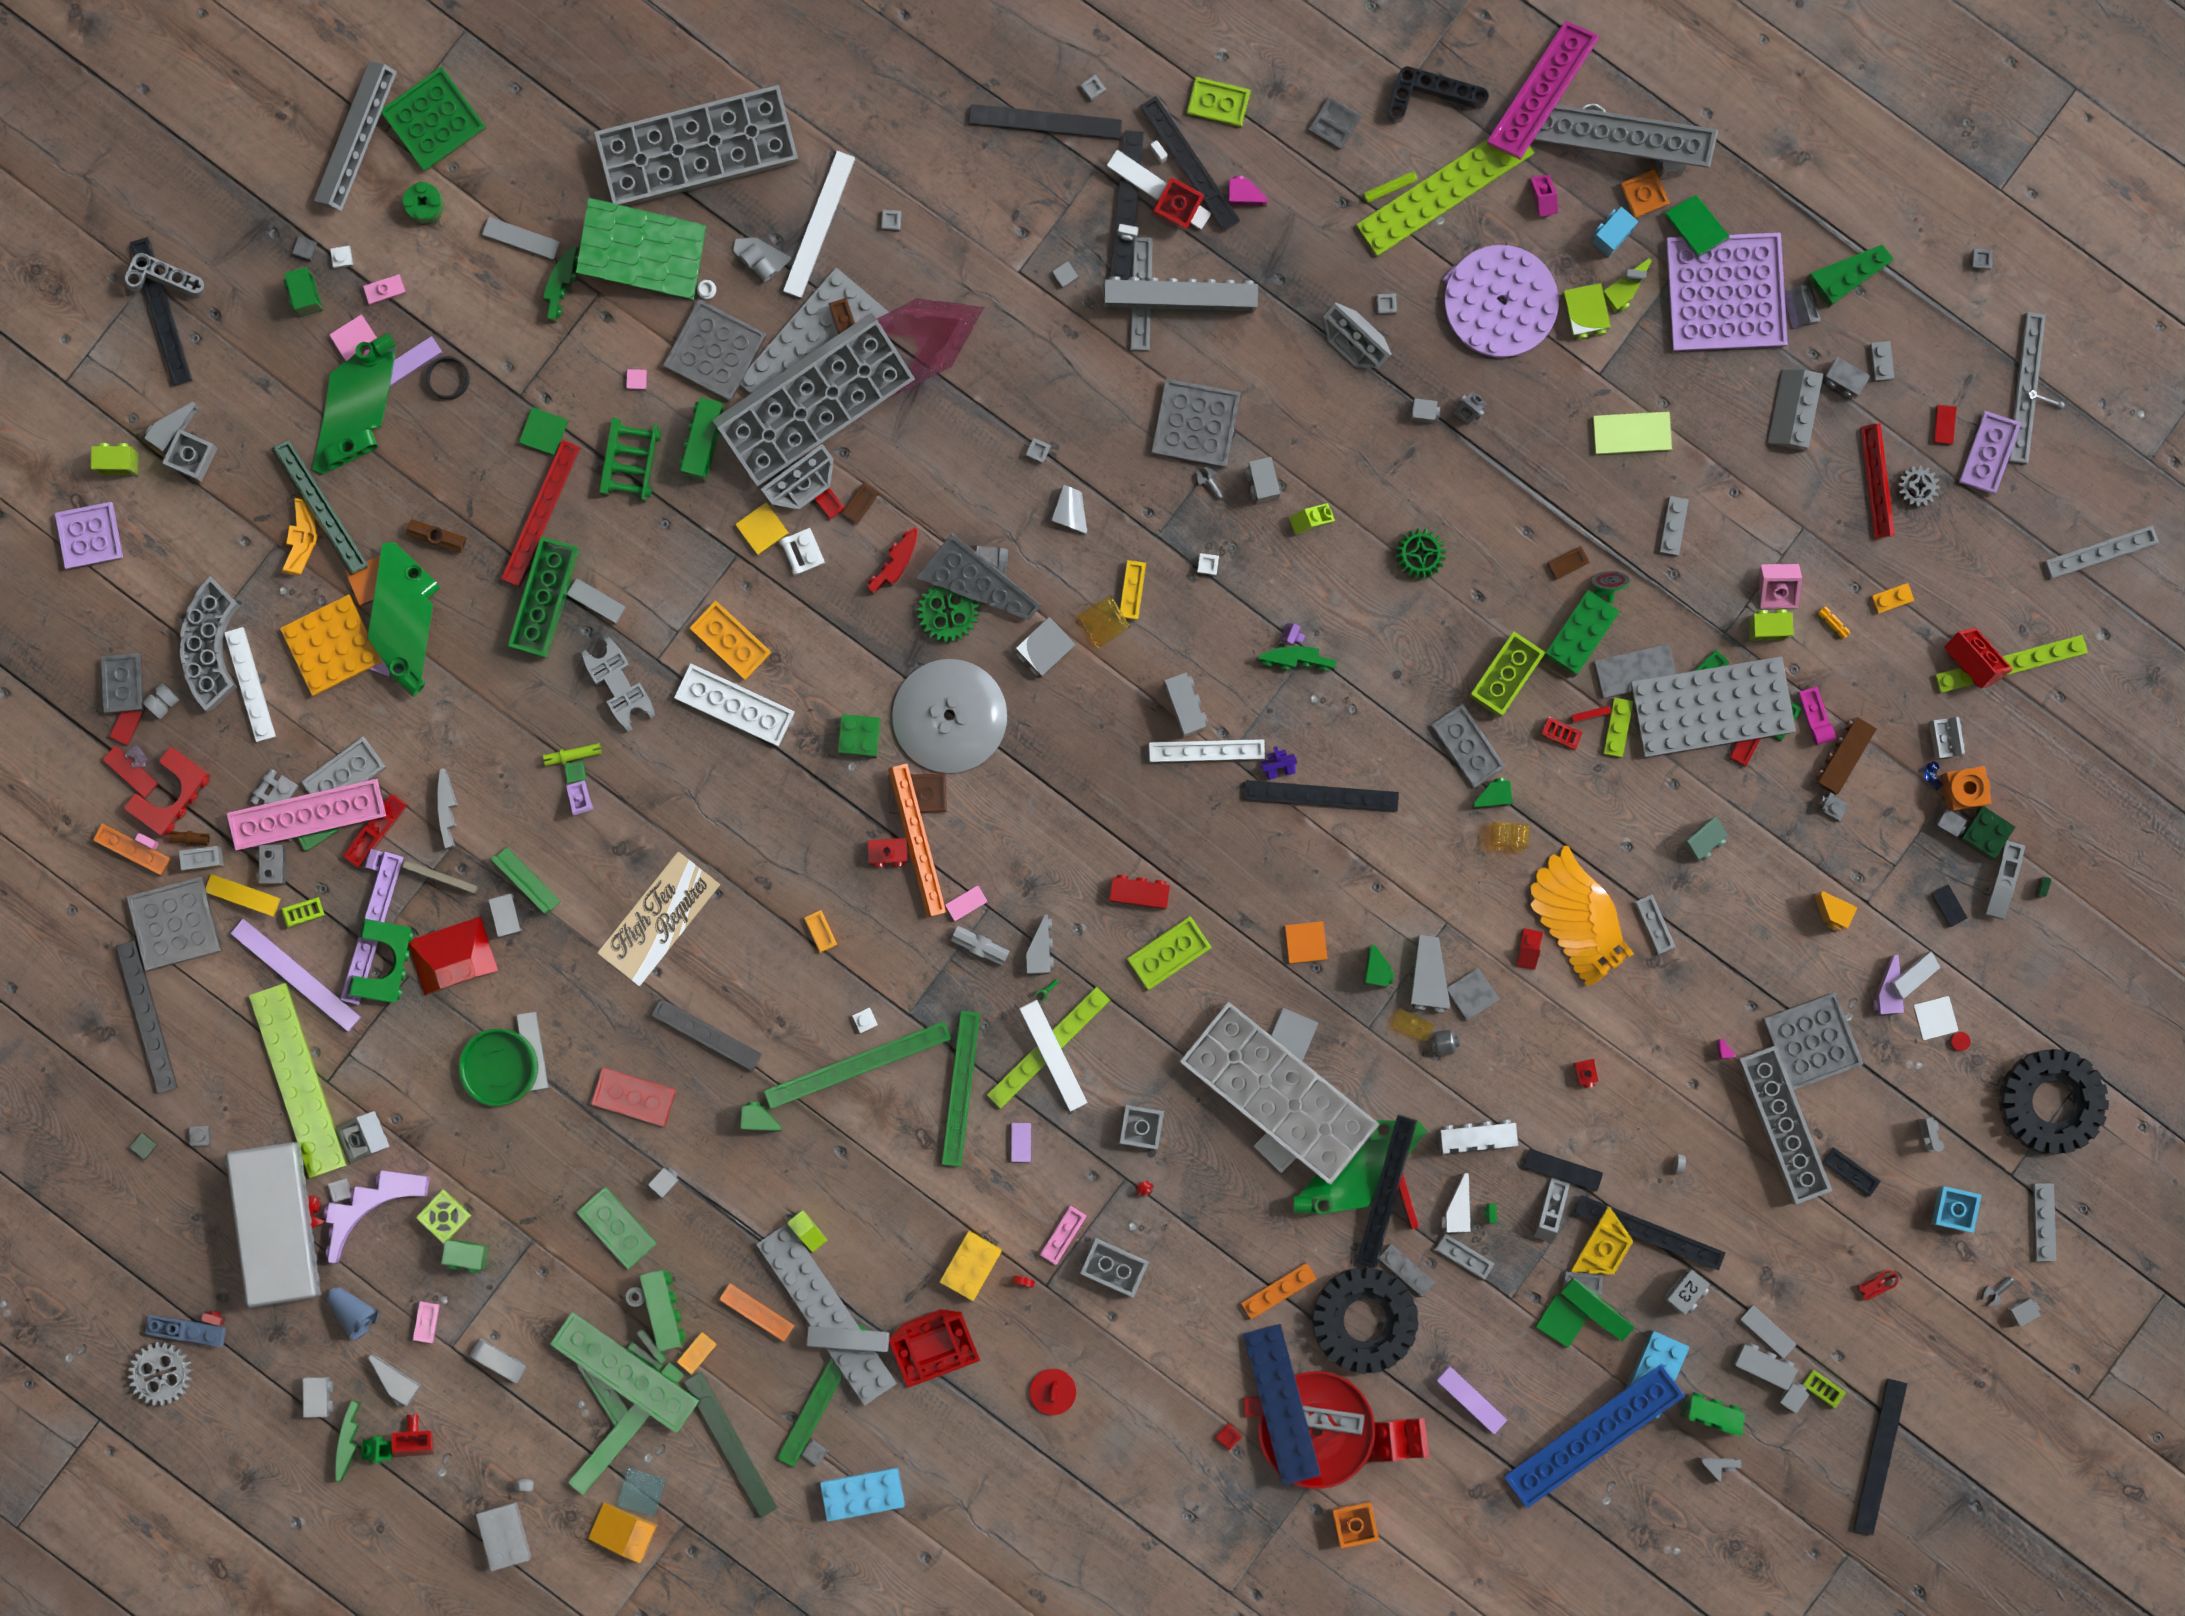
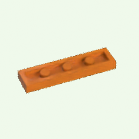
(132, 849)
(1278, 1291)
(757, 1312)

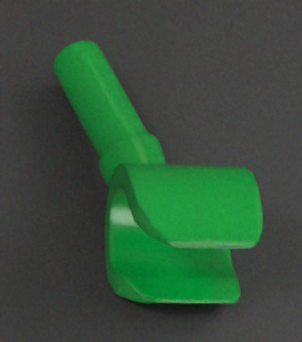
(1047, 989)

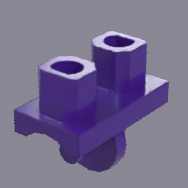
(1279, 760)

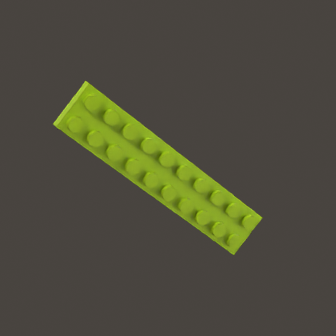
(1436, 196)
(298, 1080)

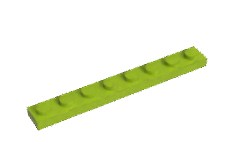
(2019, 661)
(1034, 1060)

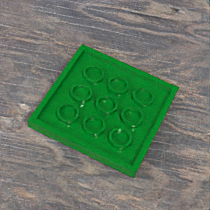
(433, 119)

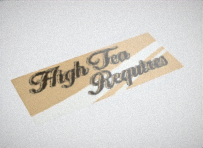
(658, 918)

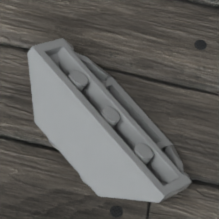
(1355, 337)
(802, 480)

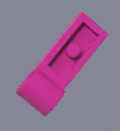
(1816, 716)

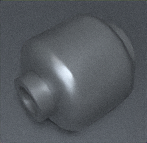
(1445, 1042)

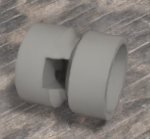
(161, 700)

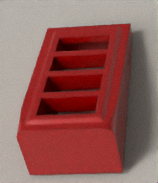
(1546, 728)

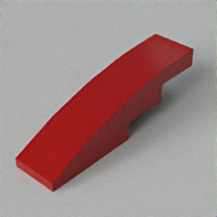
(375, 831)

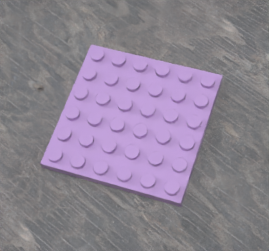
(1728, 294)

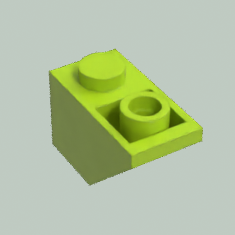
(1311, 518)

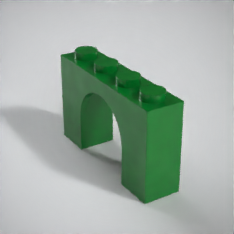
(386, 987)

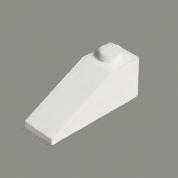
(1458, 1210)

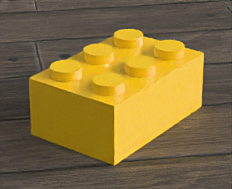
(971, 1265)

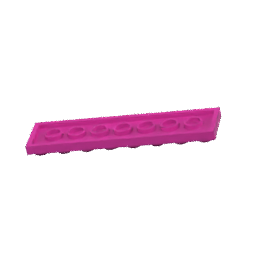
(1542, 90)

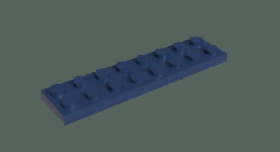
(1282, 1404)

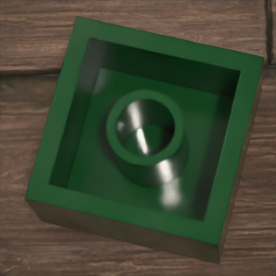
(1987, 833)

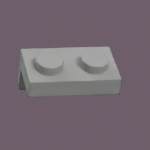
(1947, 737)

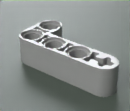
(165, 279)

